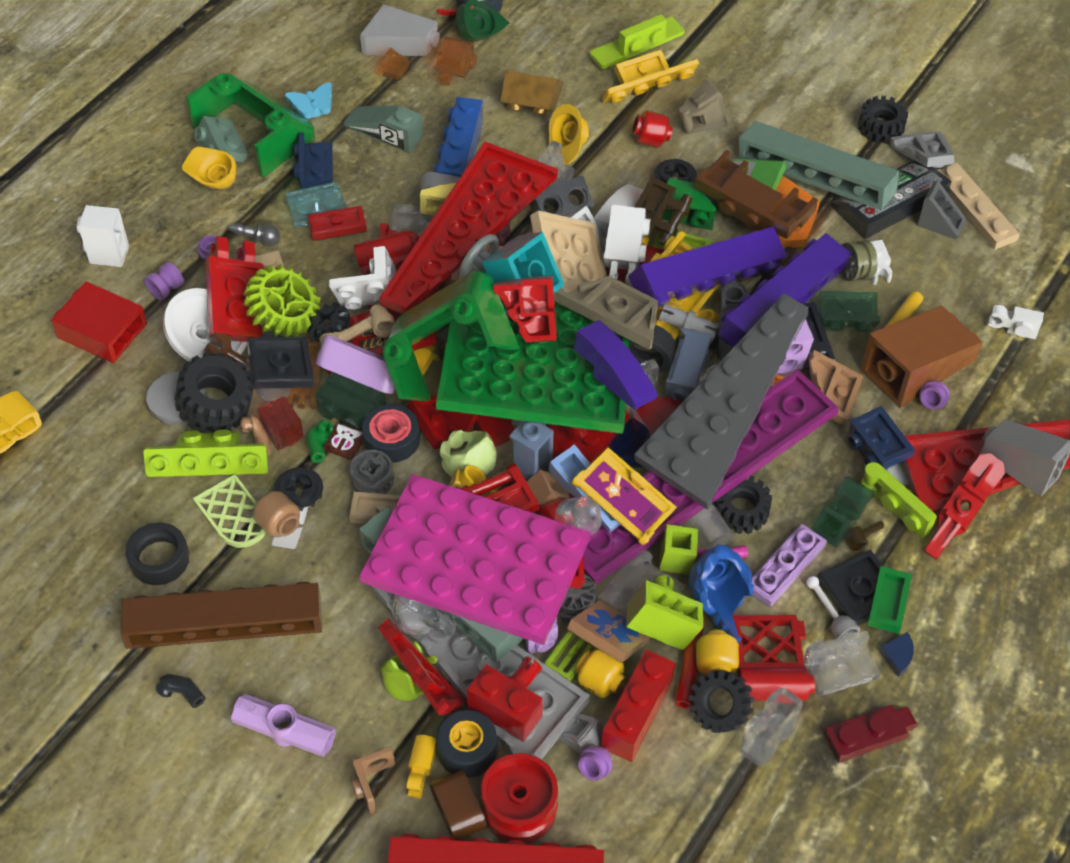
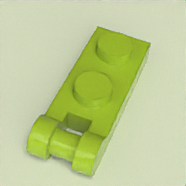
(899, 499)

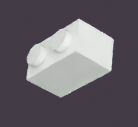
(103, 235)

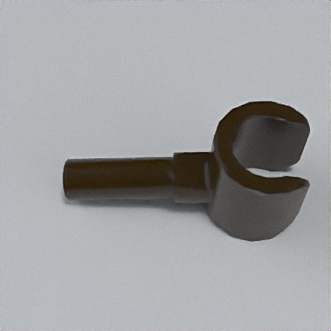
(858, 539)

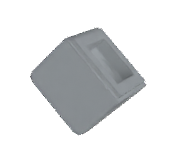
(582, 733)

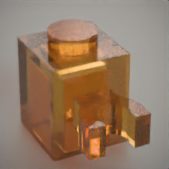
(455, 58)

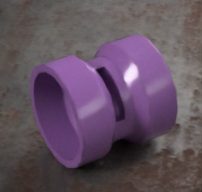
(165, 280)

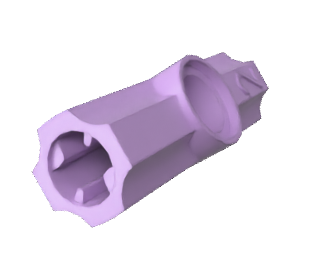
(265, 718)

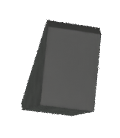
(941, 213)

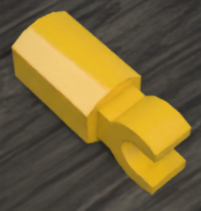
(420, 764)

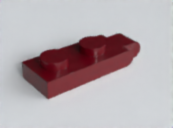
(869, 732)

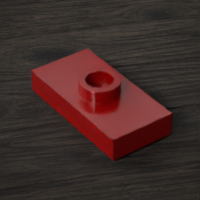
(337, 223)

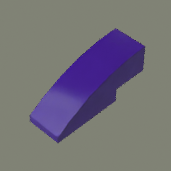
(614, 364)

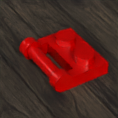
(516, 495)

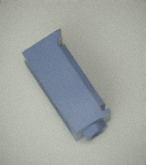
(687, 364)
(532, 448)

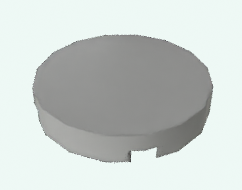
(161, 399)

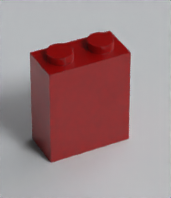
(99, 322)

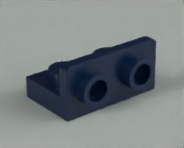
(314, 163)
(879, 439)

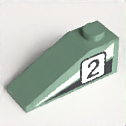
(388, 124)

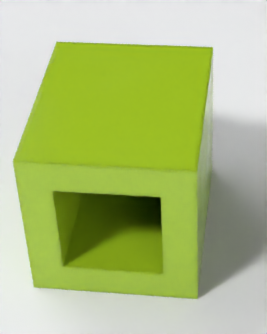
(678, 549)

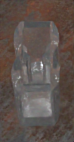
(770, 726)

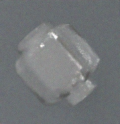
(580, 512)

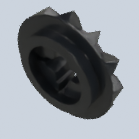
(668, 169)
(337, 314)
(310, 482)

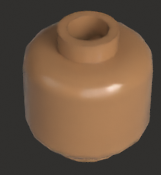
(276, 514)

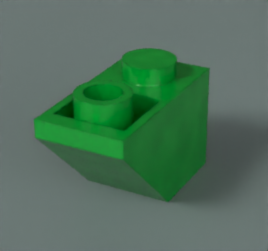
(701, 209)

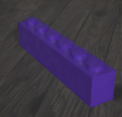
(709, 266)
(800, 280)

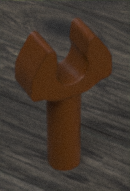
(224, 343)

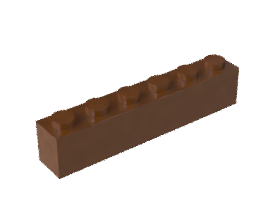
(221, 615)

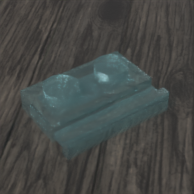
(314, 200)

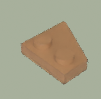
(836, 382)

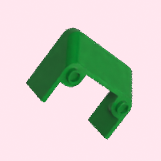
(279, 119)
(465, 301)

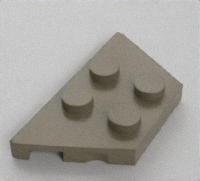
(615, 305)

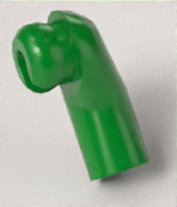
(316, 440)

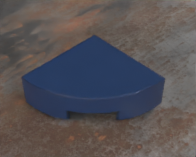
(898, 653)

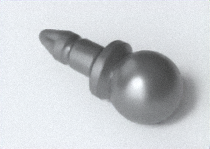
(267, 235)

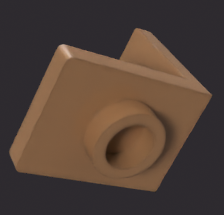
(363, 769)

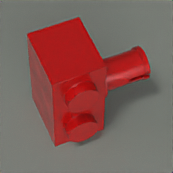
(507, 698)

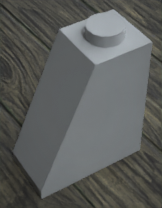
(401, 31)
(1027, 454)

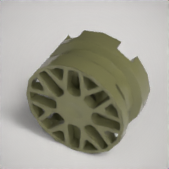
(862, 261)

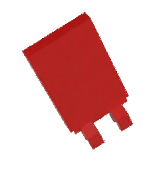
(225, 290)

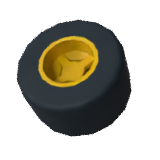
(465, 730)

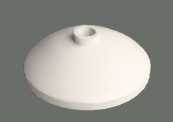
(185, 319)

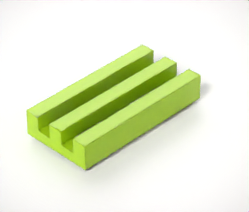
(559, 649)

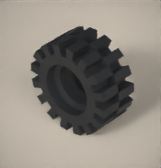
(884, 109)
(746, 518)
(701, 701)

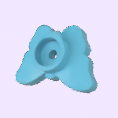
(312, 104)

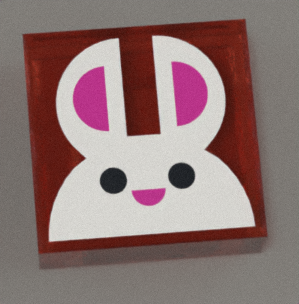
(344, 441)

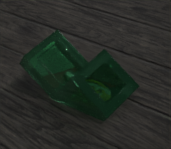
(843, 512)

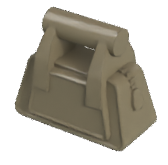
(703, 109)

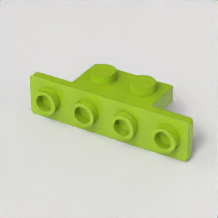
(637, 40)
(206, 455)

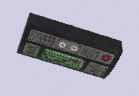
(912, 189)

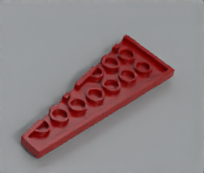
(946, 456)

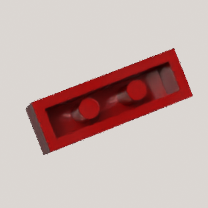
(638, 705)

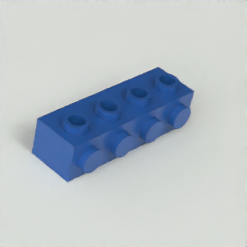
(460, 136)

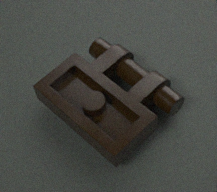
(656, 199)

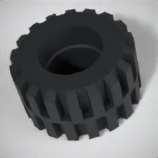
(215, 373)

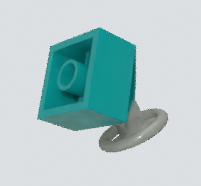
(518, 259)

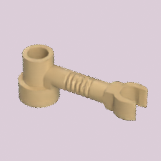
(379, 321)

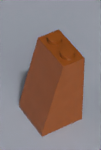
(918, 351)

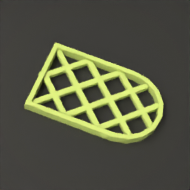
(208, 515)

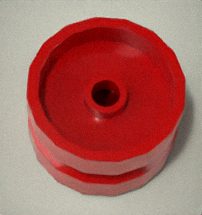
(519, 798)

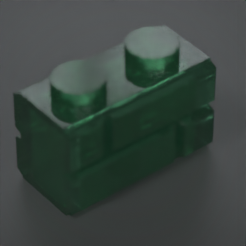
(347, 400)

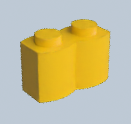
(17, 419)

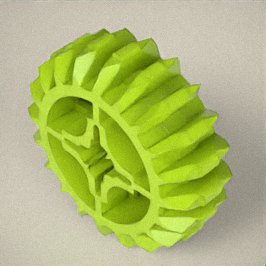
(273, 304)

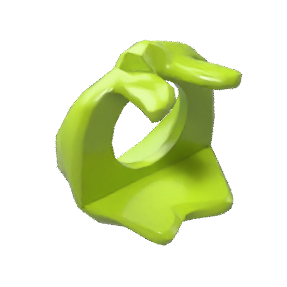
(399, 682)

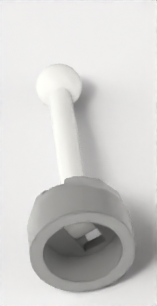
(840, 624)

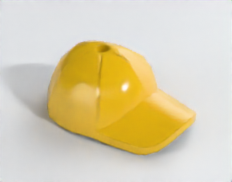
(211, 167)

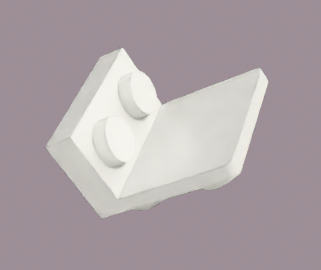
(365, 289)

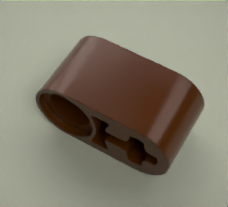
(458, 805)

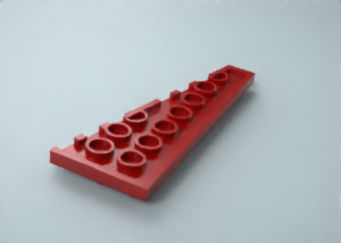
(480, 204)

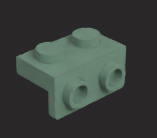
(220, 135)

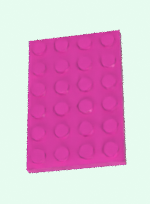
(476, 558)

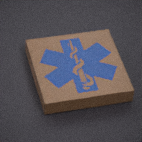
(607, 631)

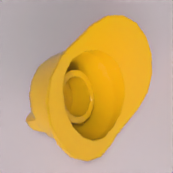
(568, 129)

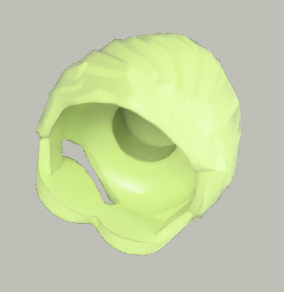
(478, 452)

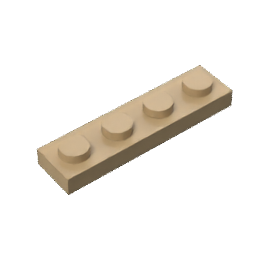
(979, 208)

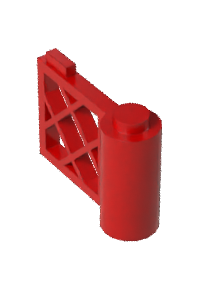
(397, 245)
(771, 672)

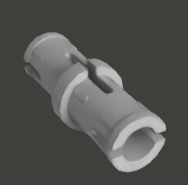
(687, 320)

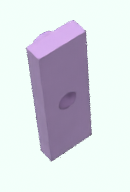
(777, 575)

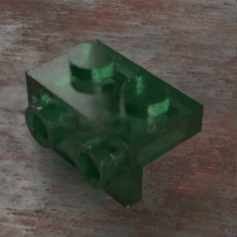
(849, 309)

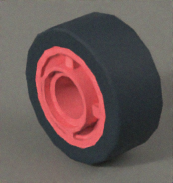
(401, 425)

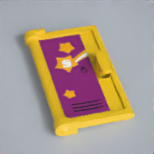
(622, 498)

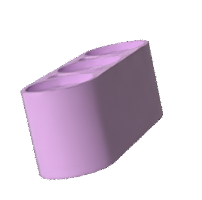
(355, 363)

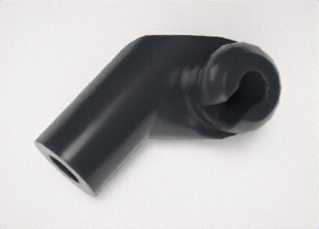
(173, 683)

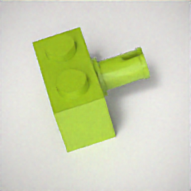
(664, 613)

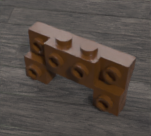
(751, 200)

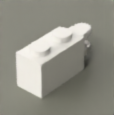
(625, 239)

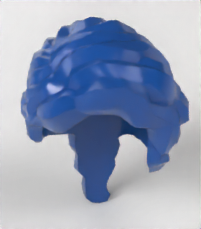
(721, 584)

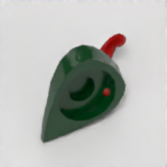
(476, 20)

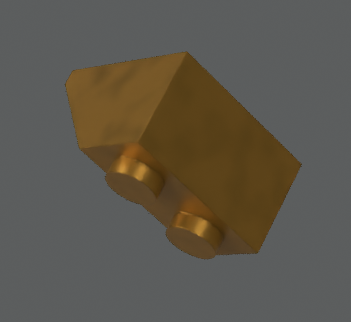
(530, 91)

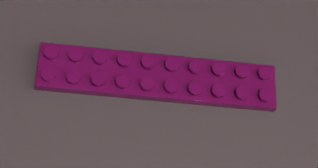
(786, 416)

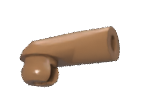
(254, 425)

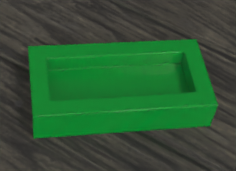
(889, 600)

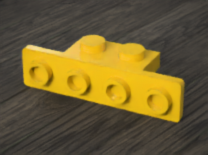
(645, 72)

